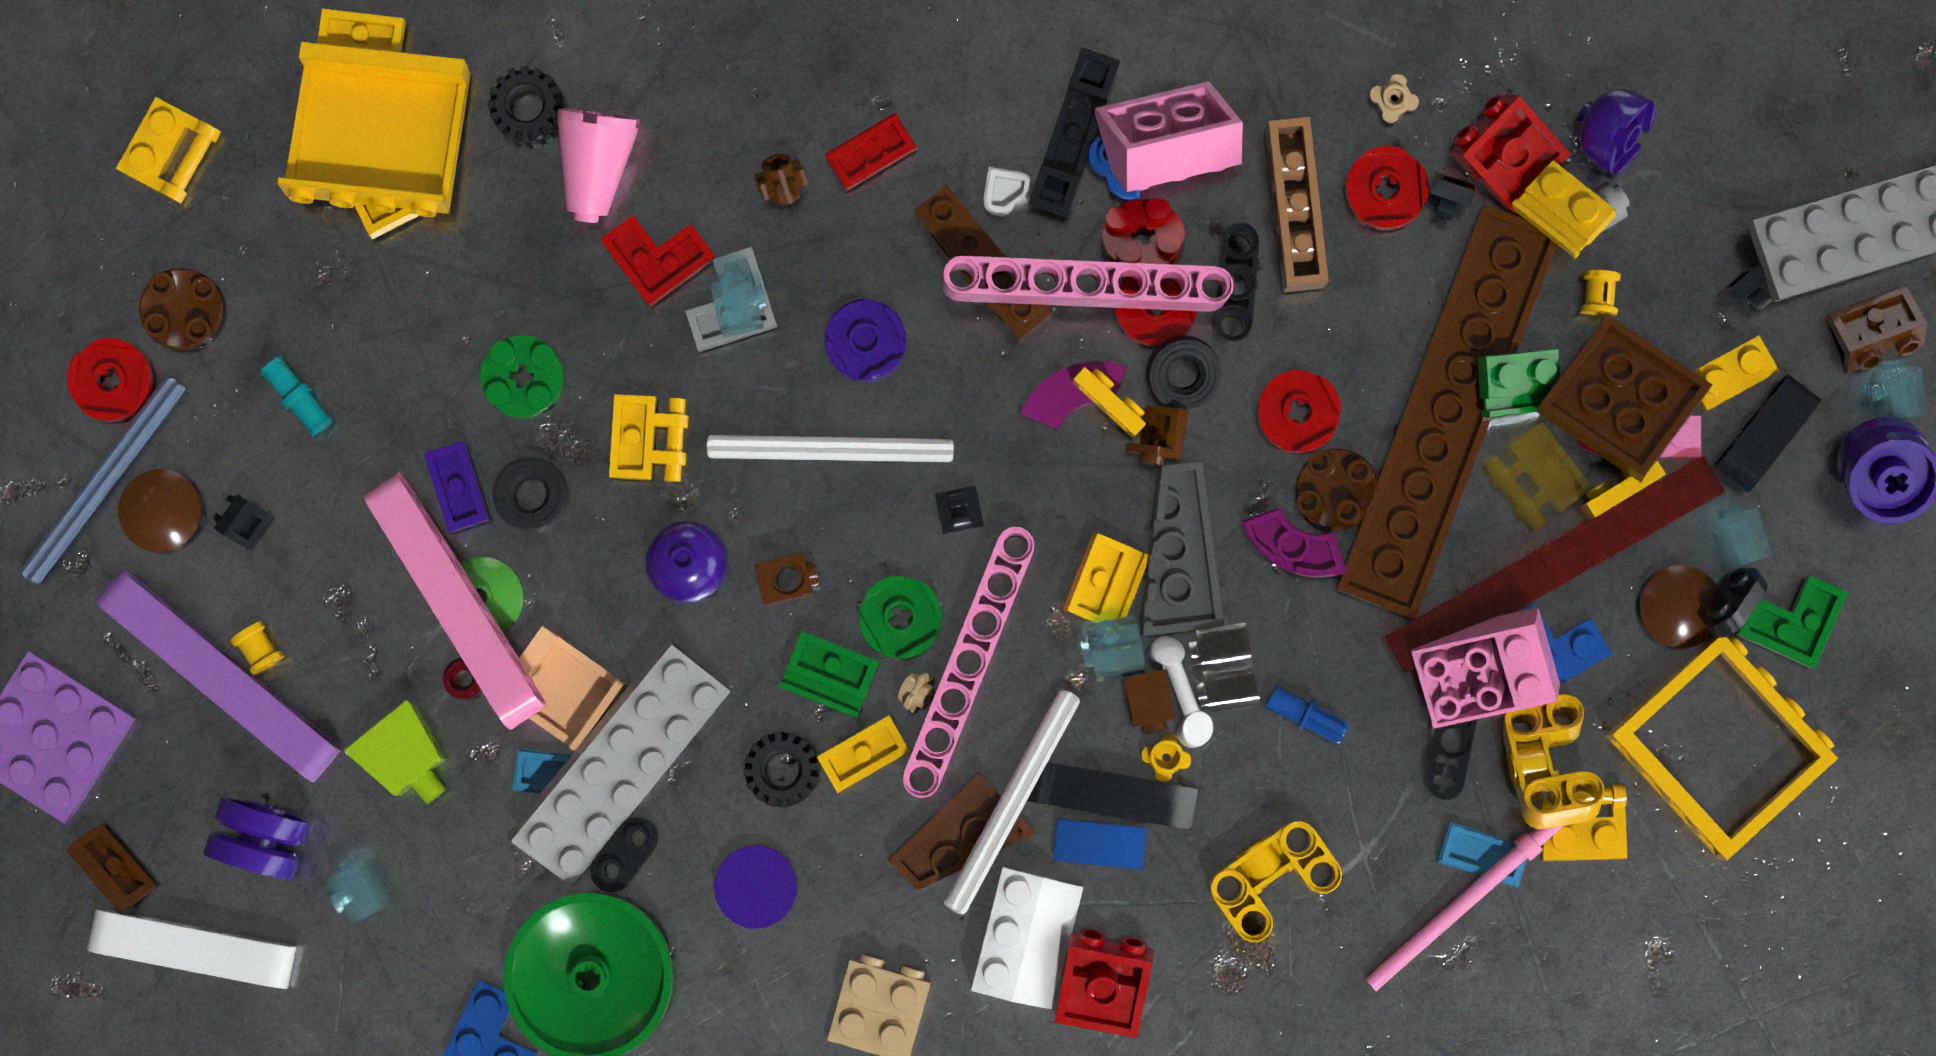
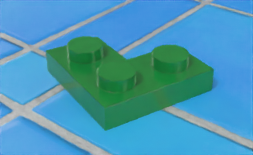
(1804, 630)

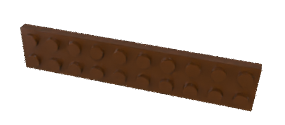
(1443, 417)

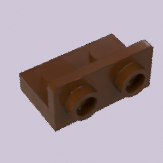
(1879, 329)

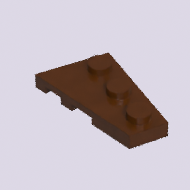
(950, 834)

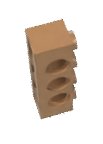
(1296, 204)

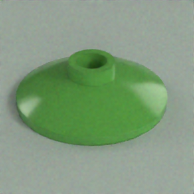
(501, 586)

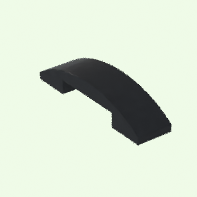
(1074, 132)
(1115, 795)

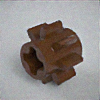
(781, 179)

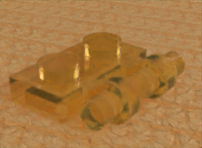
(1547, 467)

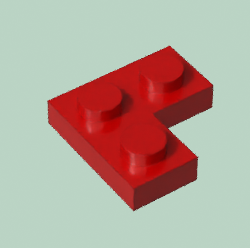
(654, 269)

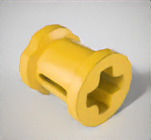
(1600, 293)
(257, 648)

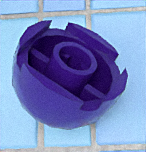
(1613, 127)
(686, 562)

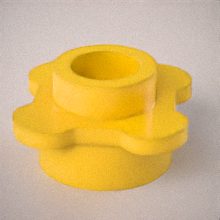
(1169, 746)

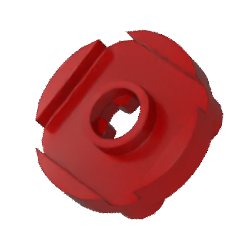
(1403, 171)
(1144, 216)
(1149, 329)
(96, 360)
(1321, 419)

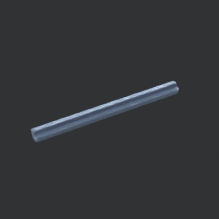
(102, 480)

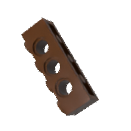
(960, 235)

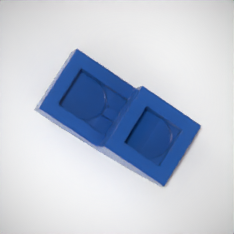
(1100, 844)

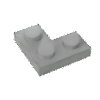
(704, 319)

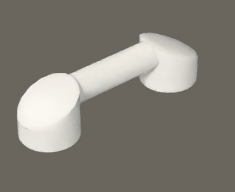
(1195, 726)

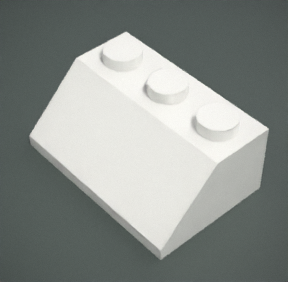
(1026, 938)

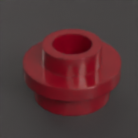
(451, 683)

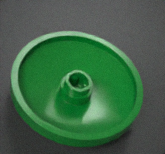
(588, 976)

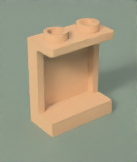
(572, 685)

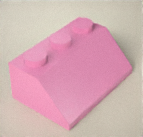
(1170, 136)

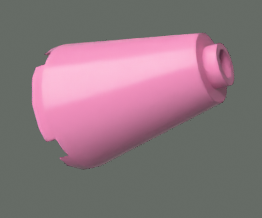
(593, 159)

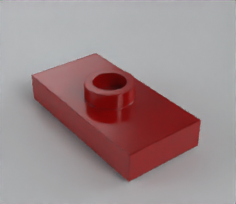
(870, 151)

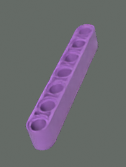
(218, 675)

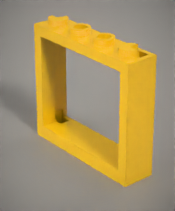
(1671, 791)

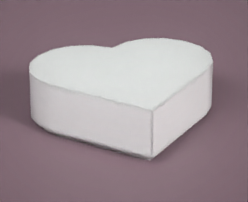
(1005, 190)

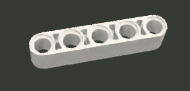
(191, 948)

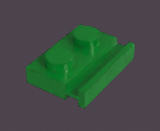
(1517, 381)
(829, 674)

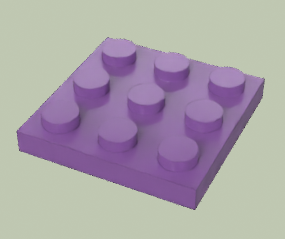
(55, 736)

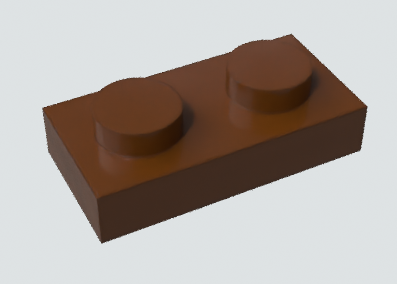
(111, 868)

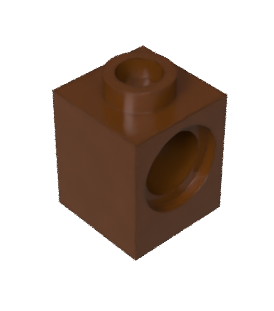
(767, 579)
(1149, 700)

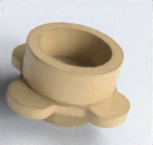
(1389, 109)
(917, 691)

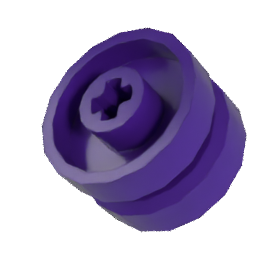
(1888, 470)
(258, 833)

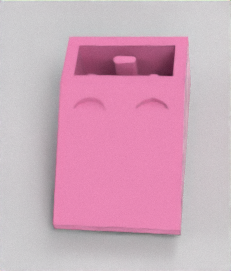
(1488, 669)

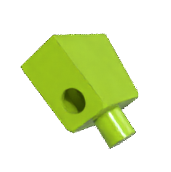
(401, 753)

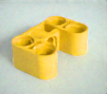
(1533, 769)
(1262, 865)

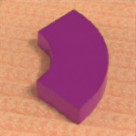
(1059, 397)
(1295, 549)

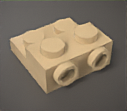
(879, 1007)

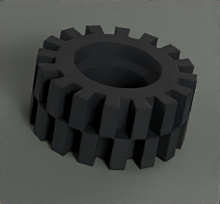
(508, 88)
(756, 769)

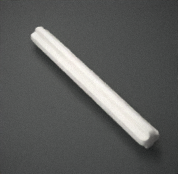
(830, 448)
(1011, 802)

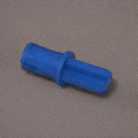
(1307, 715)

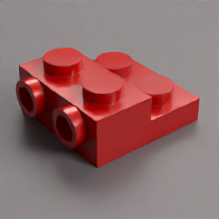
(1507, 148)
(1104, 983)

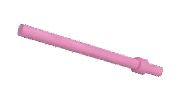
(1526, 847)

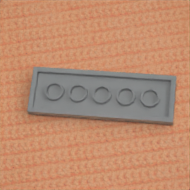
(1847, 234)
(618, 763)

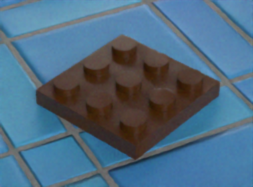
(1624, 398)

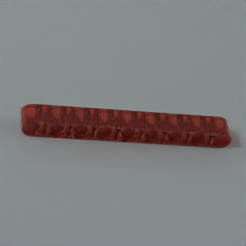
(1562, 558)

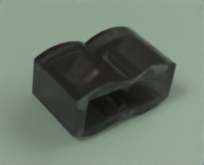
(1225, 668)

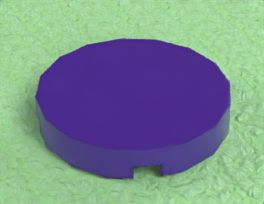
(865, 340)
(755, 886)

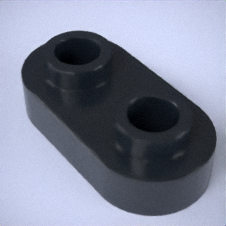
(1734, 602)
(624, 854)

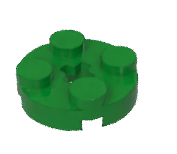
(537, 395)
(877, 611)

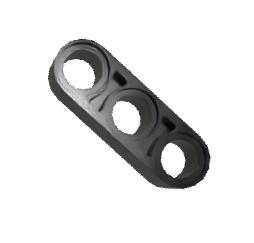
(1246, 267)
(1767, 433)

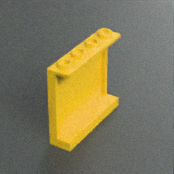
(376, 129)

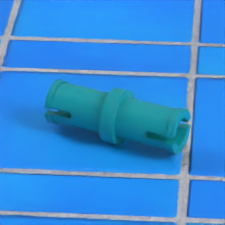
(296, 396)

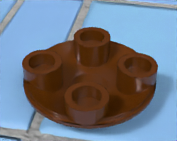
(180, 308)
(1336, 489)
(159, 510)
(1675, 605)

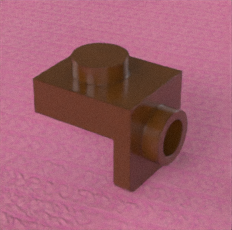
(1161, 435)

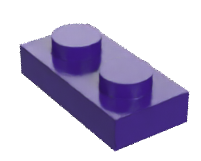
(456, 487)

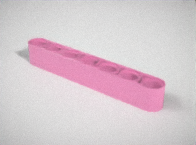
(1104, 273)
(455, 601)
(969, 641)

